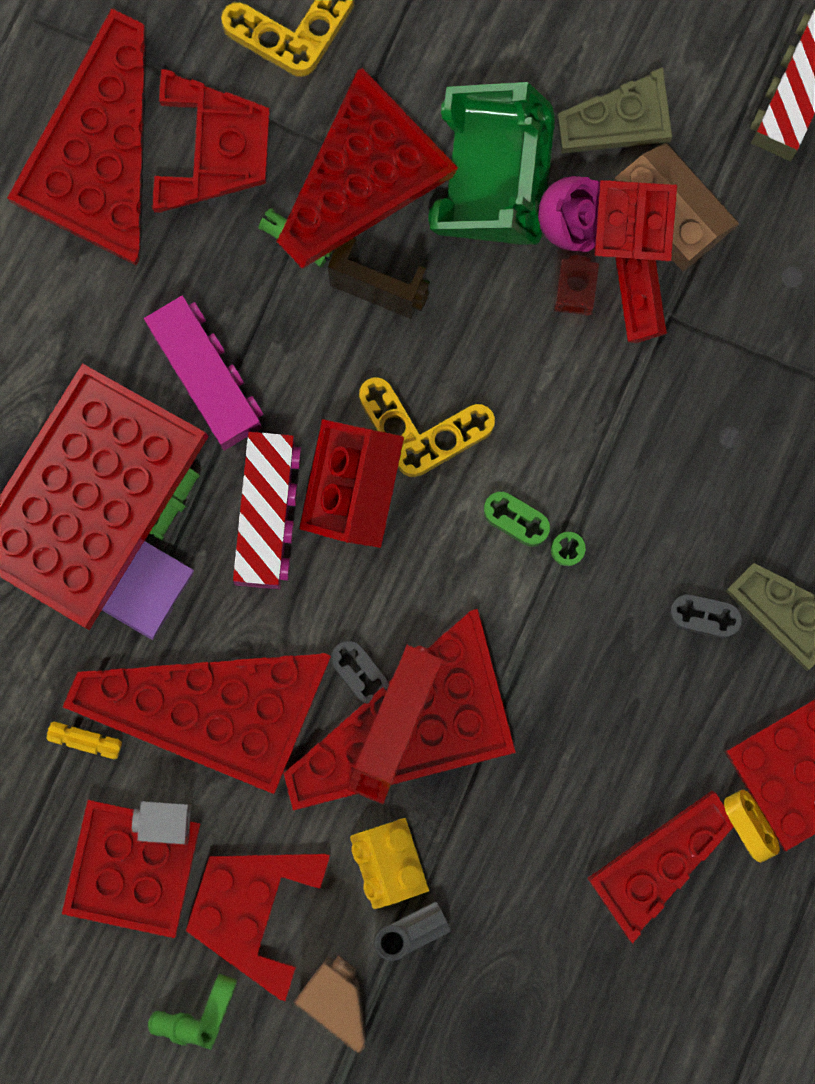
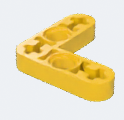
(300, 41)
(412, 439)

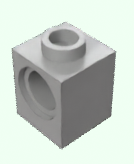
(162, 822)

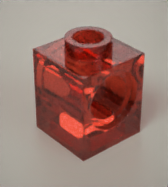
(576, 301)

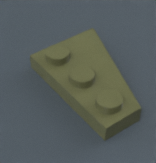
(619, 119)
(780, 610)

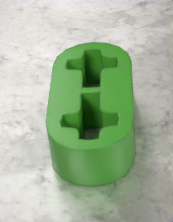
(520, 510)
(219, 1001)

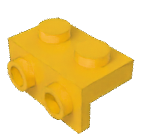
(388, 863)

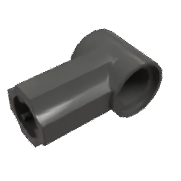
(414, 931)

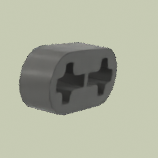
(707, 607)
(367, 667)

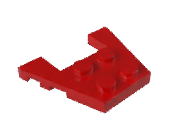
(228, 144)
(237, 905)

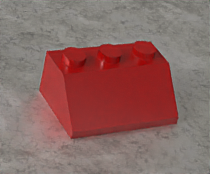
(351, 483)

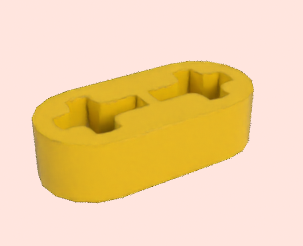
(751, 826)

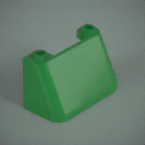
(501, 162)

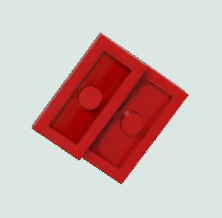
(635, 220)

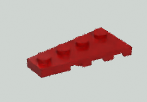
(655, 867)

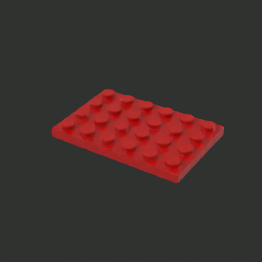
(90, 494)

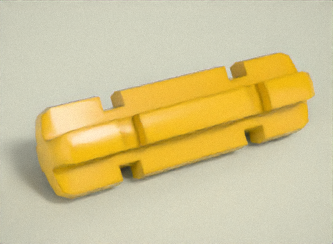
(84, 740)

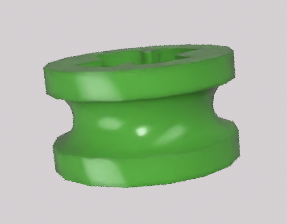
(579, 550)

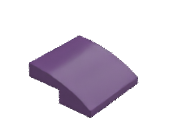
(148, 590)

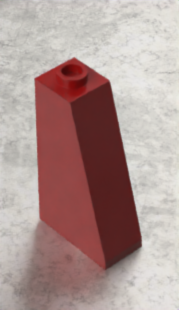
(395, 723)

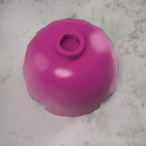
(570, 213)

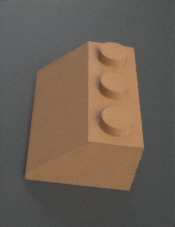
(698, 215)
(335, 1001)

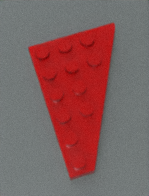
(91, 152)
(363, 173)
(220, 714)
(457, 726)

